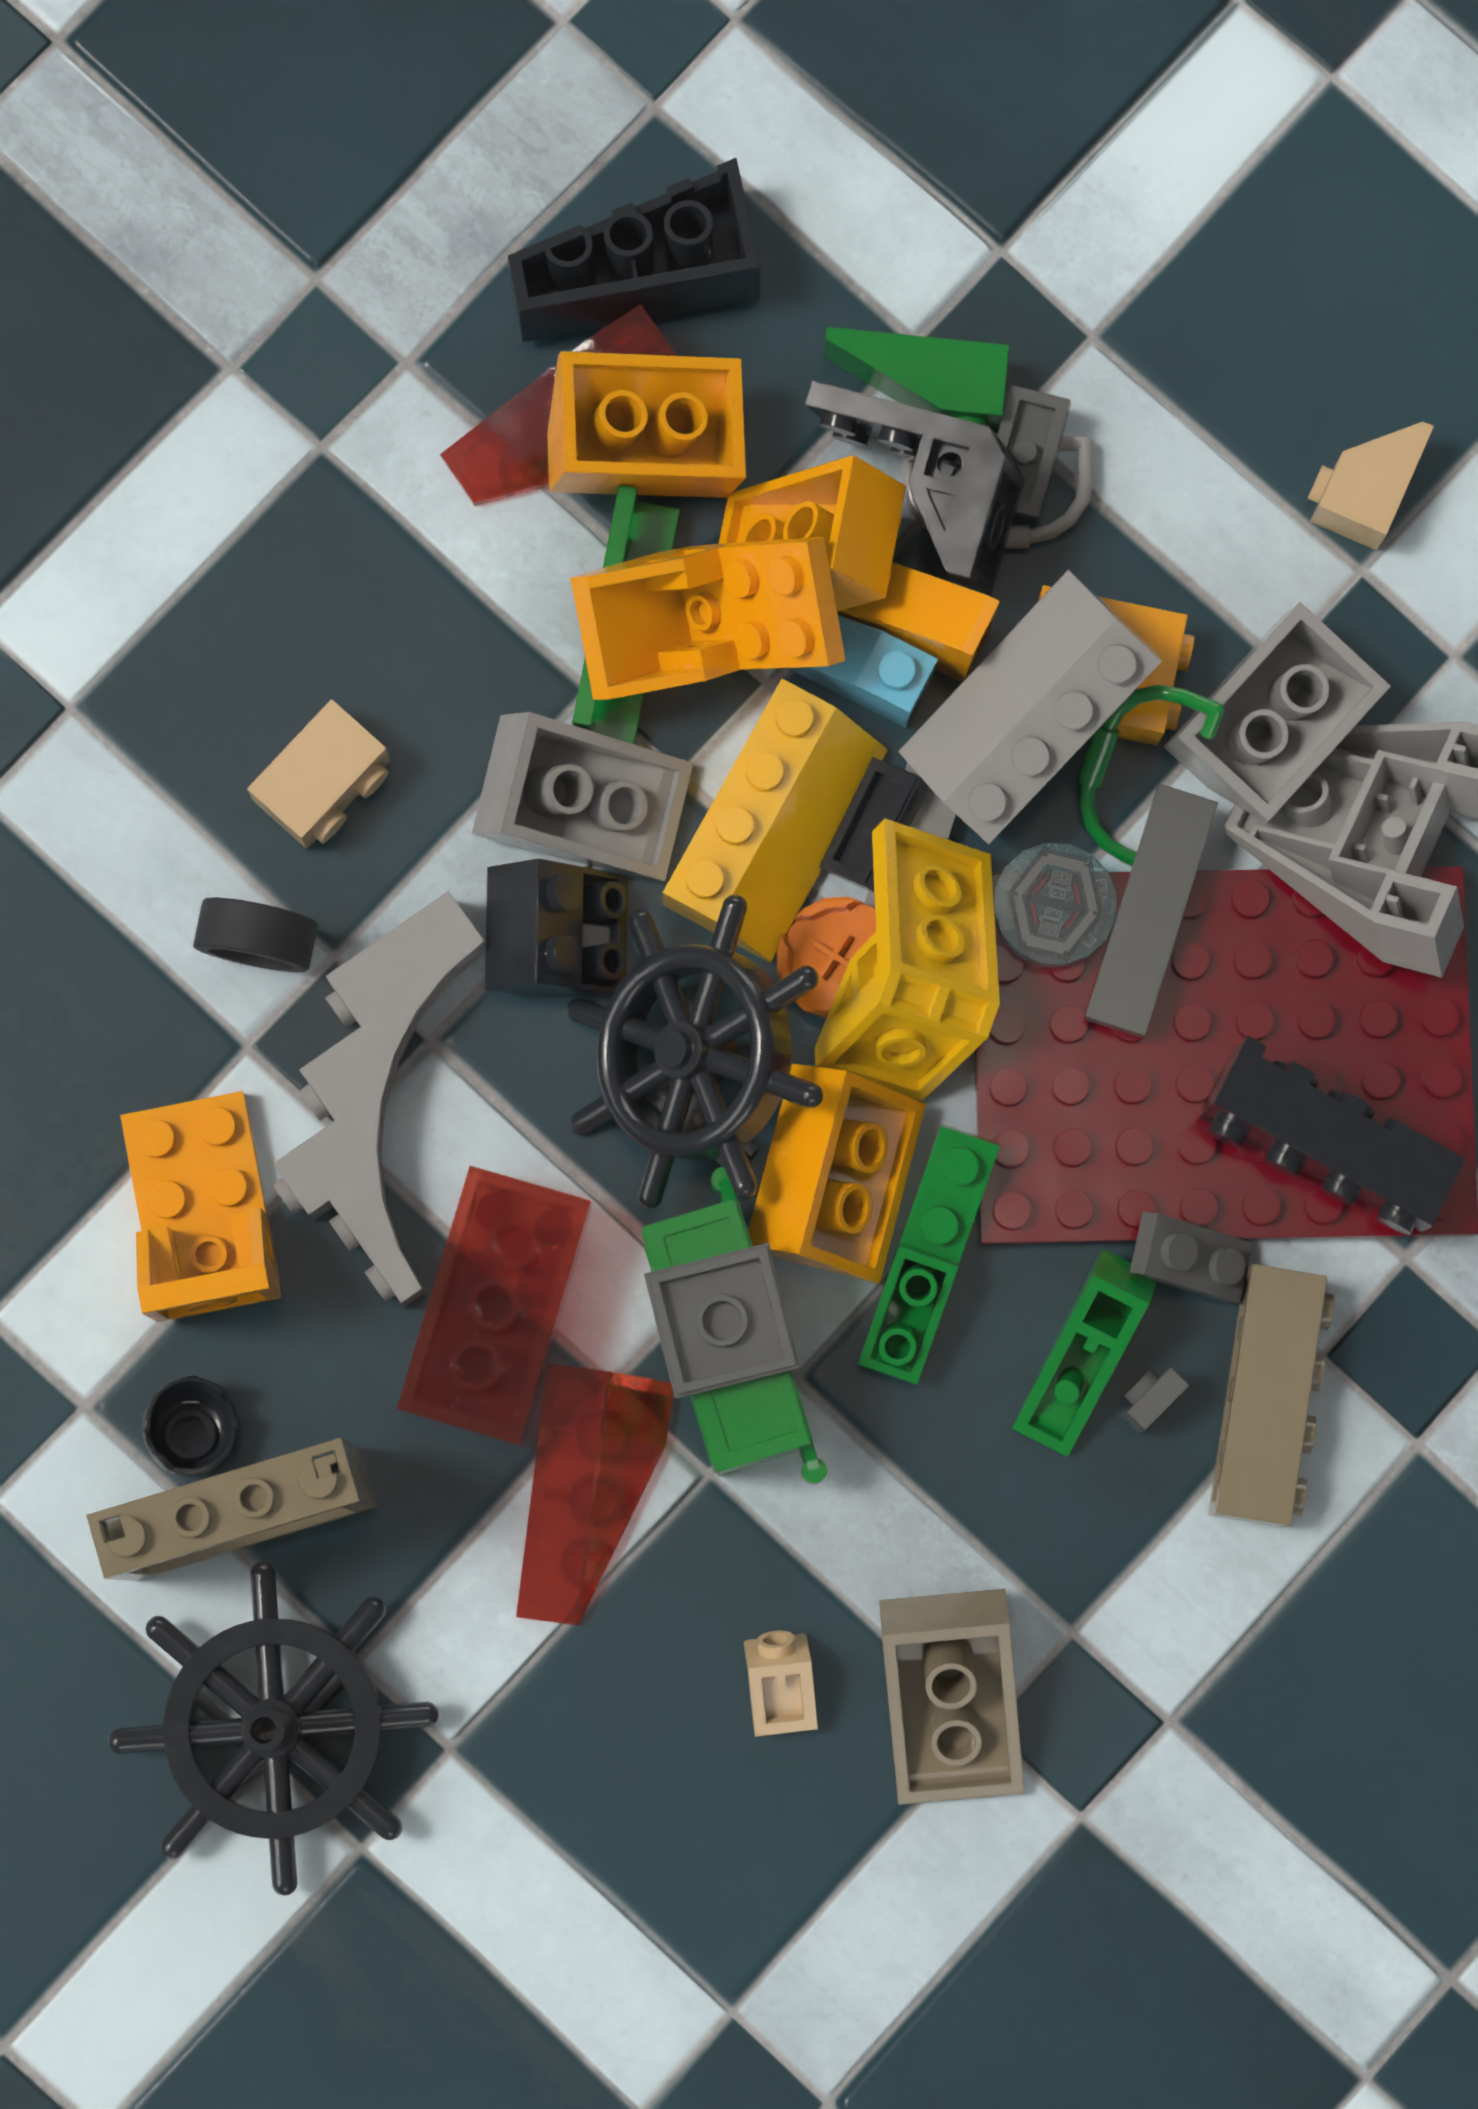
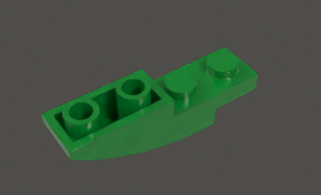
(928, 1254)

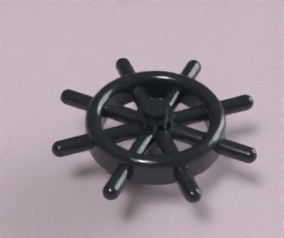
(694, 1052)
(273, 1728)

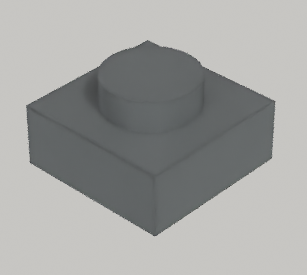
(1151, 1397)

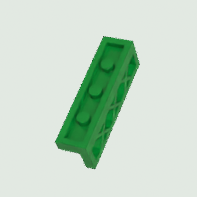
(634, 533)

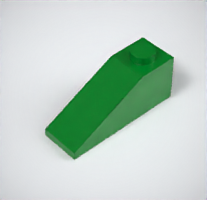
(926, 372)
(1085, 1353)

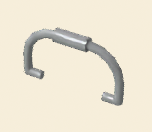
(1021, 534)

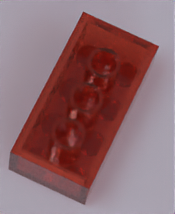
(495, 1306)

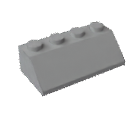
(1029, 706)

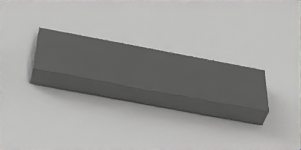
(1150, 911)

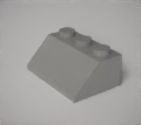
(1281, 714)

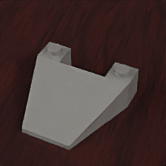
(1365, 833)

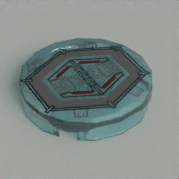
(1054, 905)

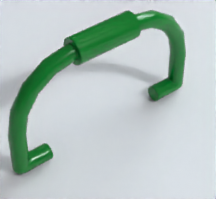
(1103, 744)

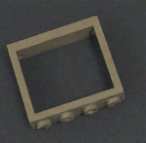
(231, 1511)

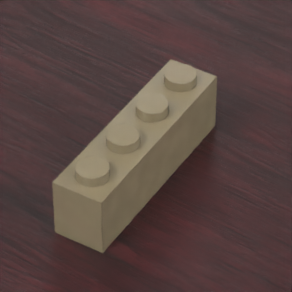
(1269, 1396)

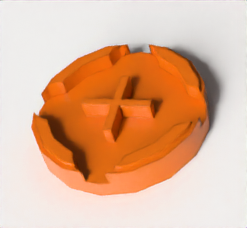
(825, 939)

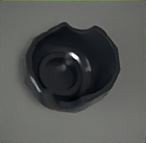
(190, 1426)

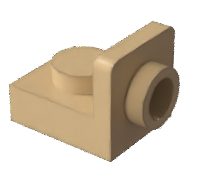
(780, 1683)

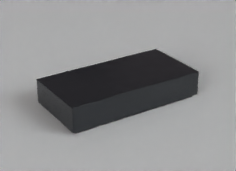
(882, 794)

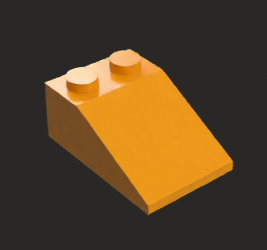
(844, 503)

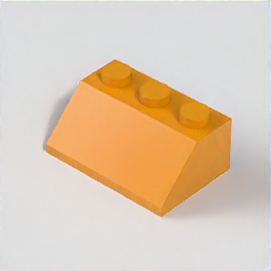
(646, 425)
(837, 1175)

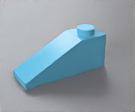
(877, 672)

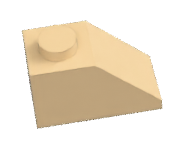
(1368, 485)

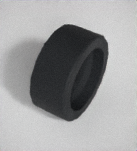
(255, 934)

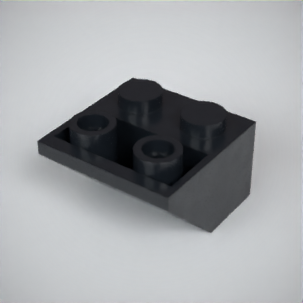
(555, 930)

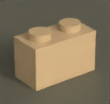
(321, 775)

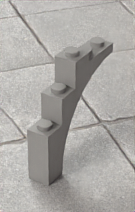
(341, 1166)

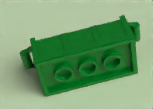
(750, 1419)

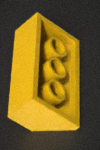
(774, 818)

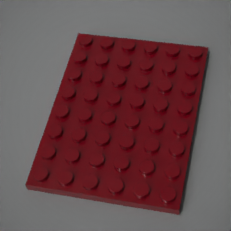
(1111, 1122)

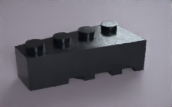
(666, 254)
(1330, 1139)

